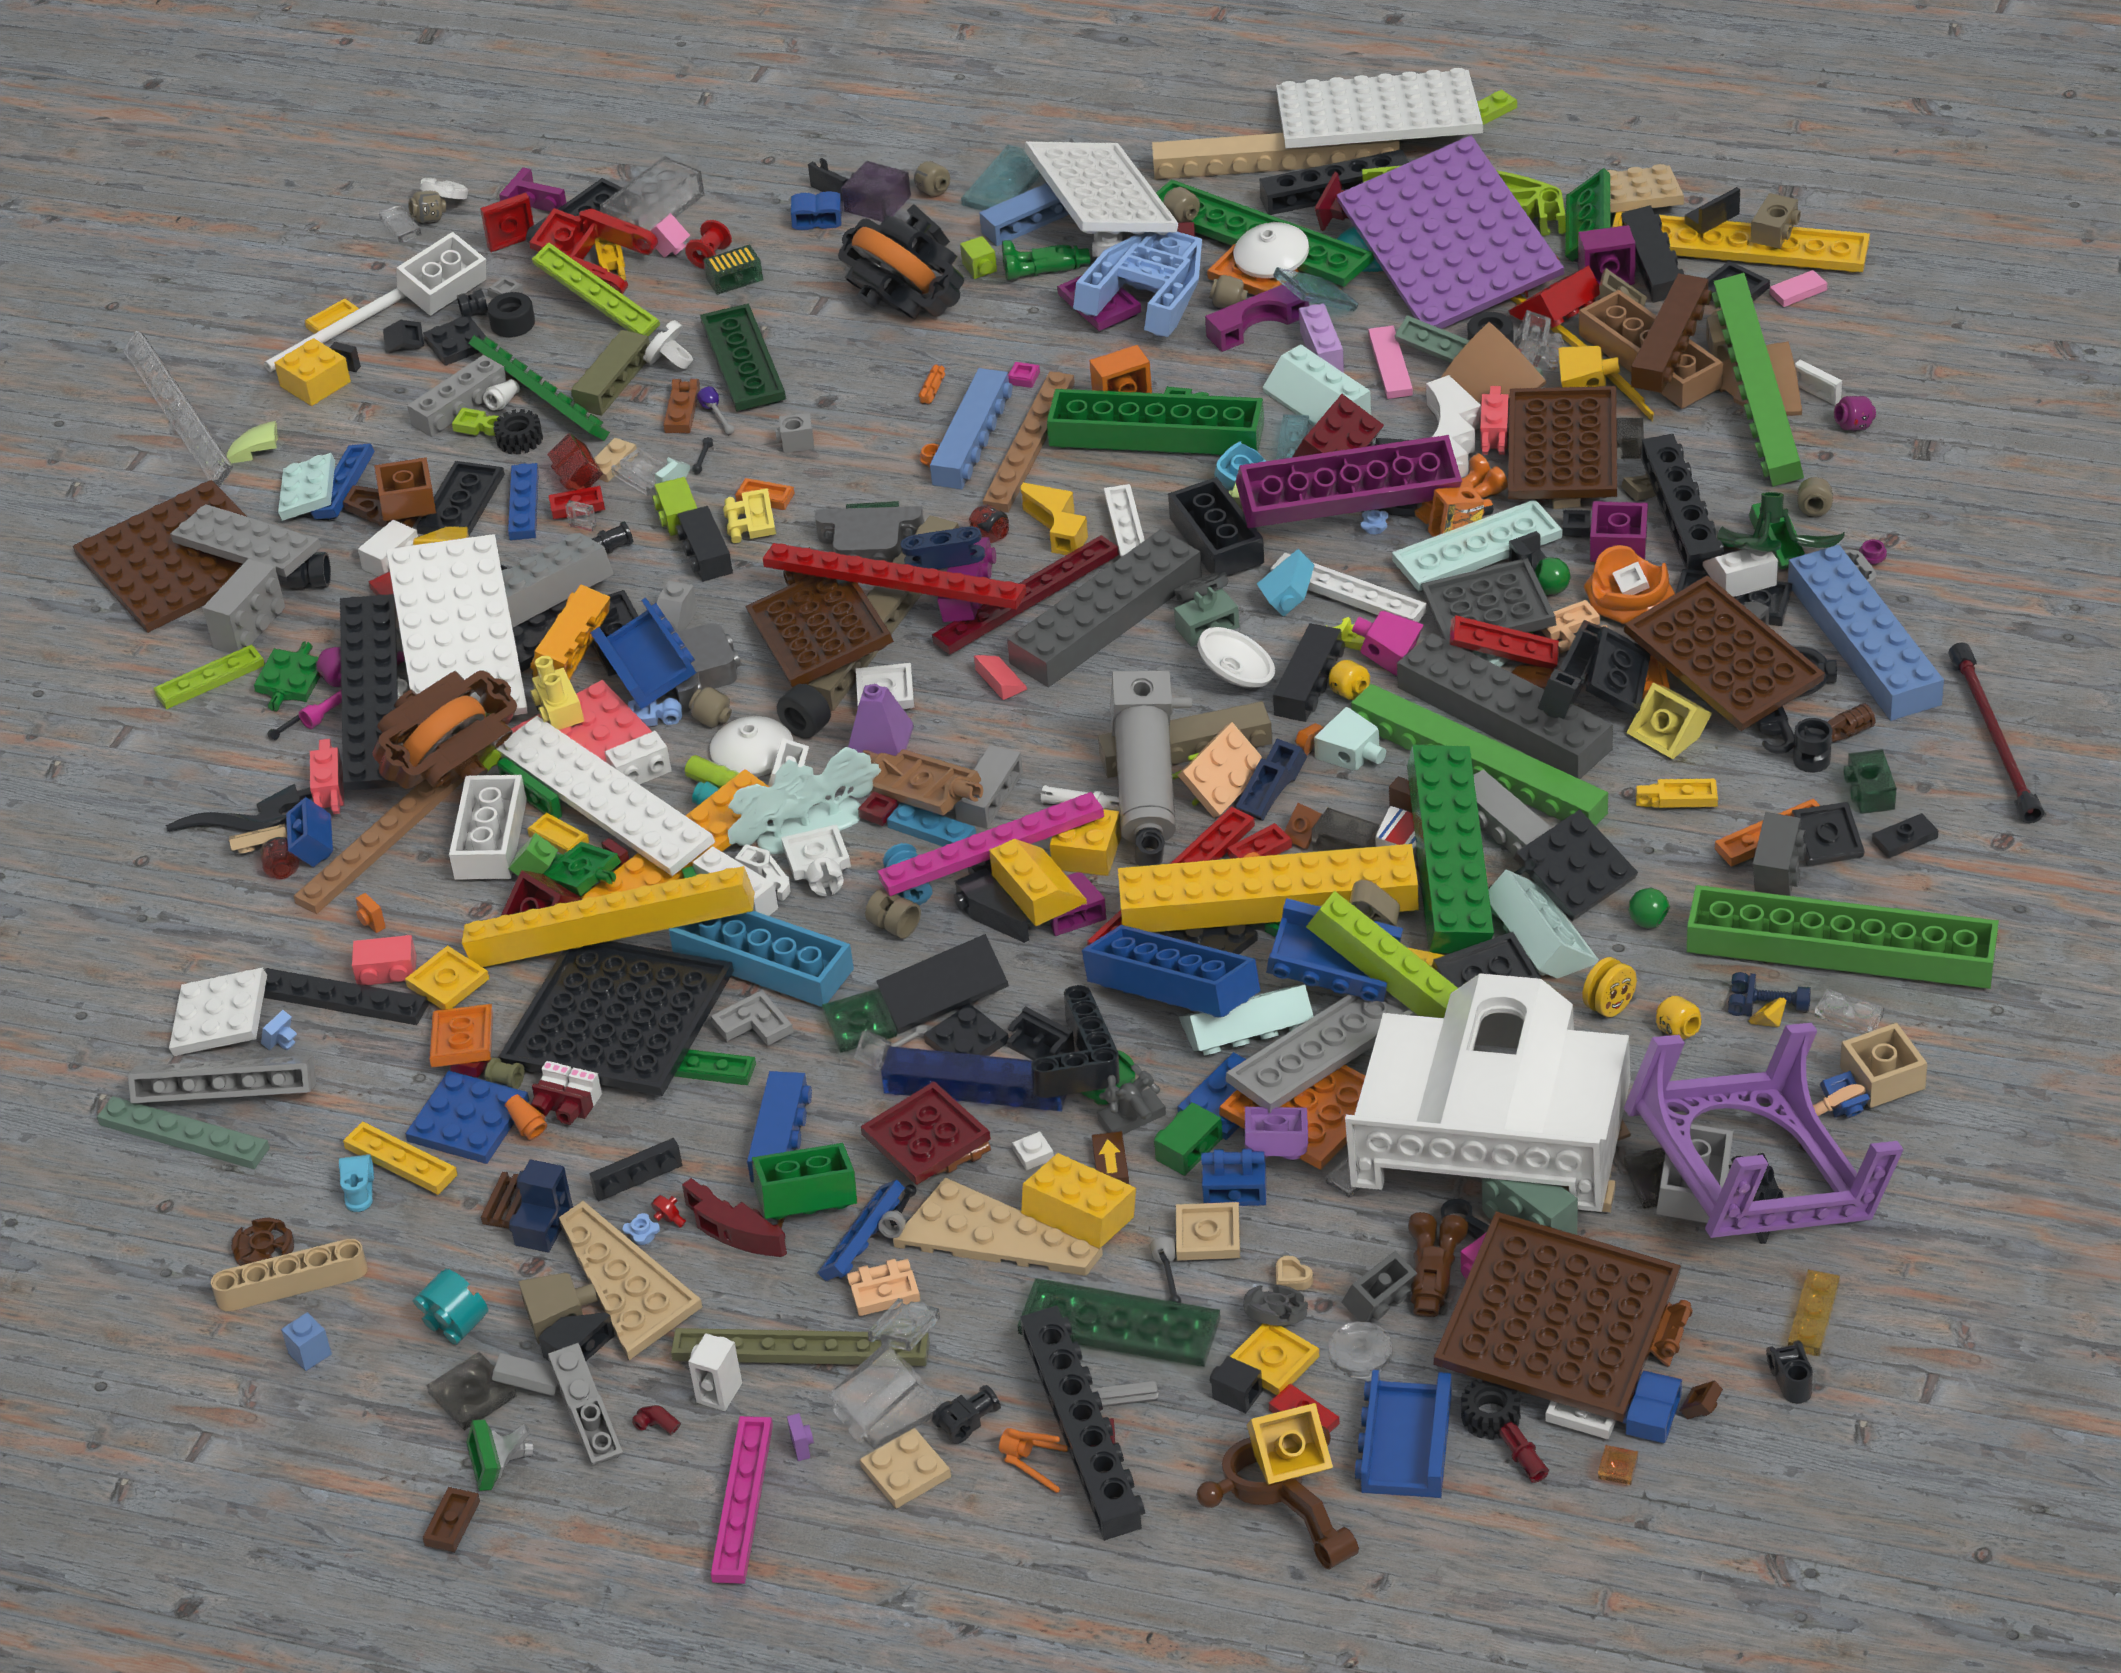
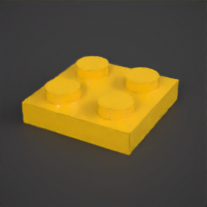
(447, 978)
(1278, 1355)

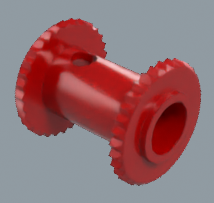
(713, 237)

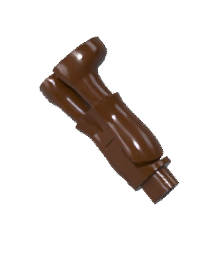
(1433, 1262)

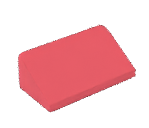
(998, 676)

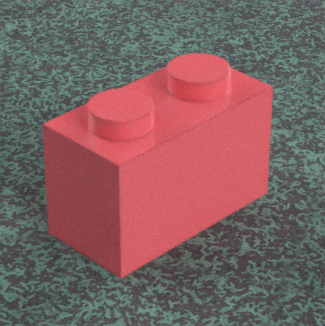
(383, 960)

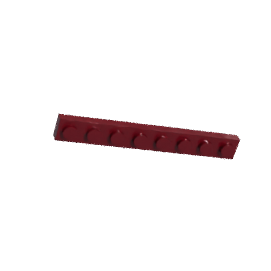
(1038, 587)

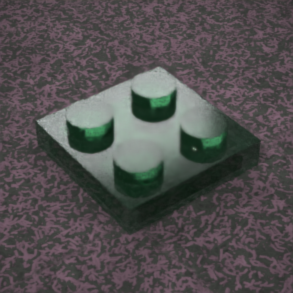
(857, 1014)

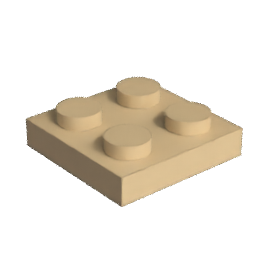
(1207, 1231)
(905, 1468)

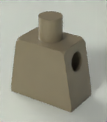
(552, 1298)

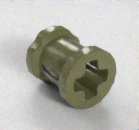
(504, 1073)

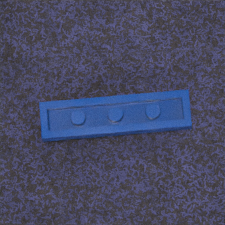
(345, 476)
(523, 501)
(864, 1226)

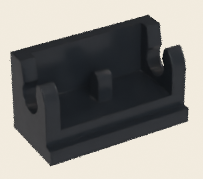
(824, 179)
(1039, 1036)

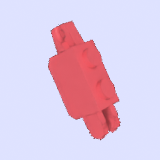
(1494, 421)
(326, 777)

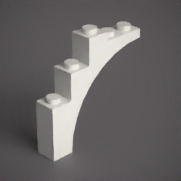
(1457, 417)

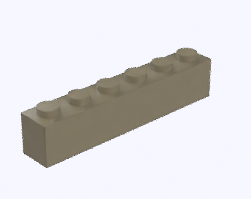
(1193, 733)

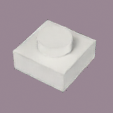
(1631, 579)
(1033, 1150)

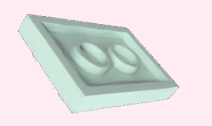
(306, 486)

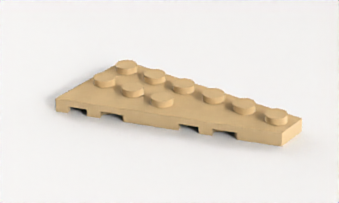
(990, 1231)
(628, 1283)

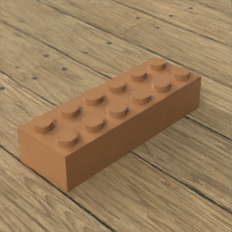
(1620, 329)

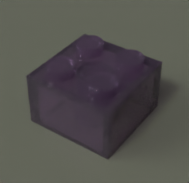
(876, 191)

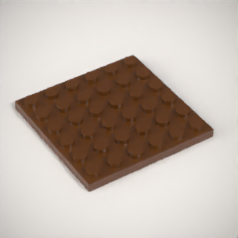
(149, 570)
(1558, 1316)

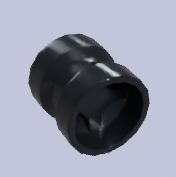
(472, 303)

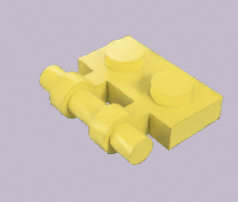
(758, 514)

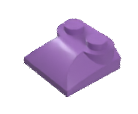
(1277, 1133)

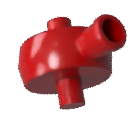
(667, 1210)

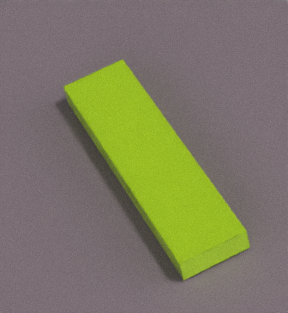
(209, 676)

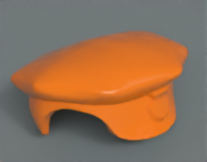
(1605, 593)

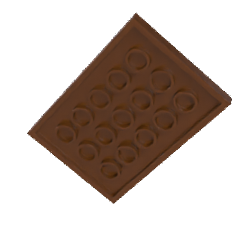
(1562, 443)
(818, 627)
(1724, 653)

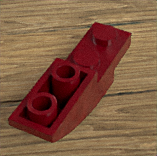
(735, 1226)

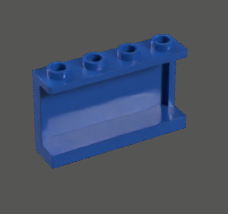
(647, 655)
(1308, 959)
(1404, 1437)

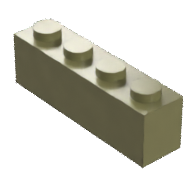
(611, 372)

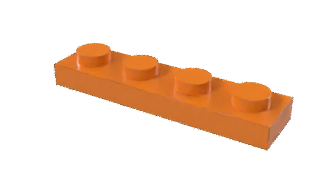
(1743, 843)

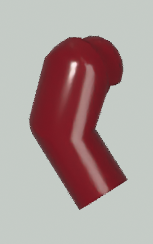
(653, 1416)

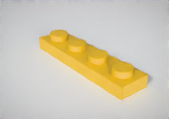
(400, 1158)

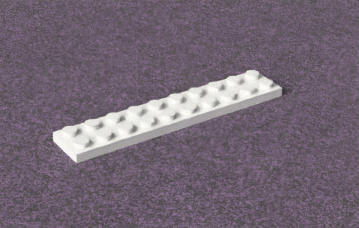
(606, 796)

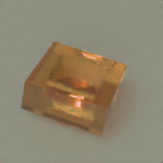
(1618, 1465)

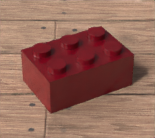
(1340, 428)

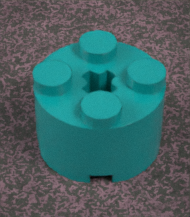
(450, 1305)

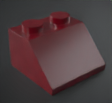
(536, 892)

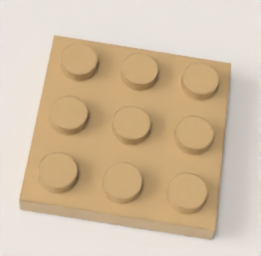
(1644, 187)

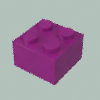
(1608, 249)
(1618, 525)

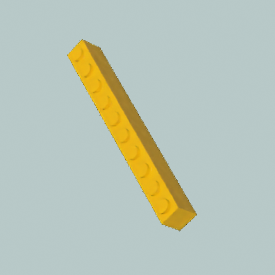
(609, 917)

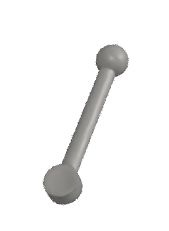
(920, 1031)

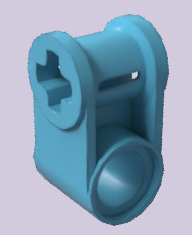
(357, 1181)

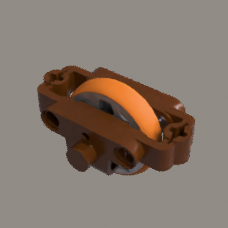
(444, 730)

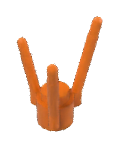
(1020, 1443)

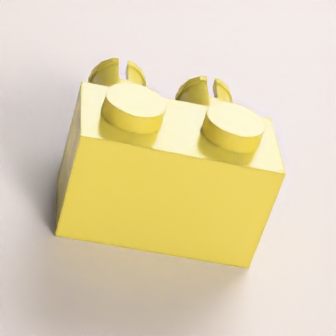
(555, 695)

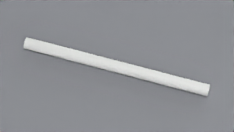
(343, 324)

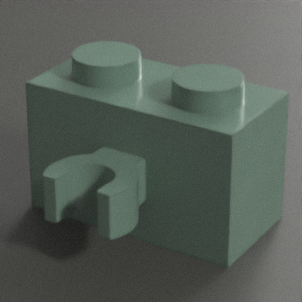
(1206, 612)

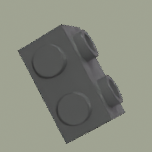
(1380, 1287)

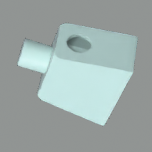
(1349, 741)

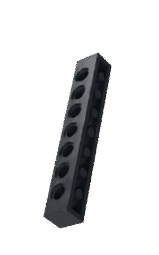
(1113, 1516)

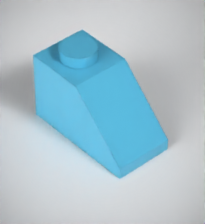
(1288, 582)

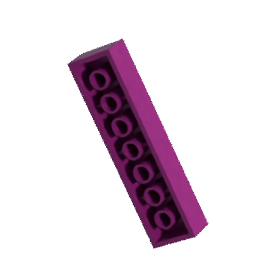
(1346, 481)

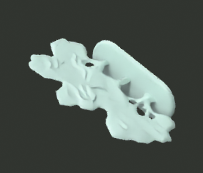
(792, 799)

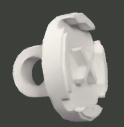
(666, 345)

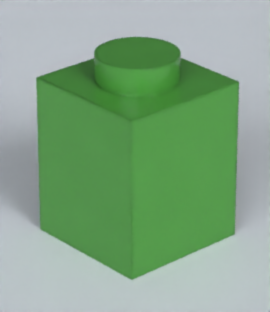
(533, 856)

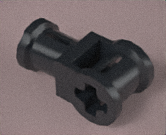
(965, 1414)

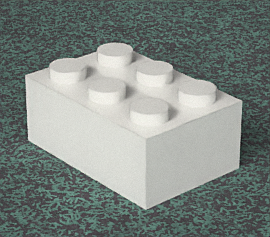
(441, 273)

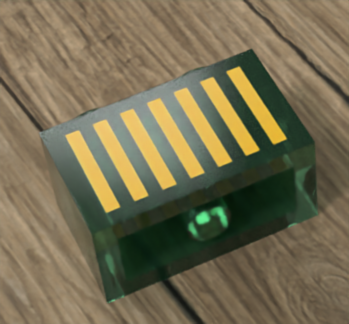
(733, 269)

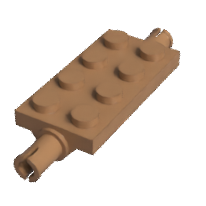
(924, 781)

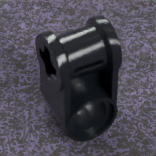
(1791, 1371)

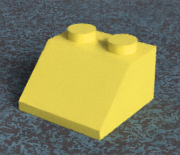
(1668, 721)

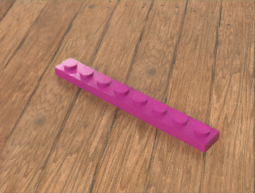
(976, 848)

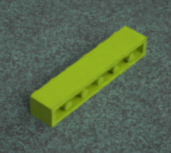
(1382, 957)

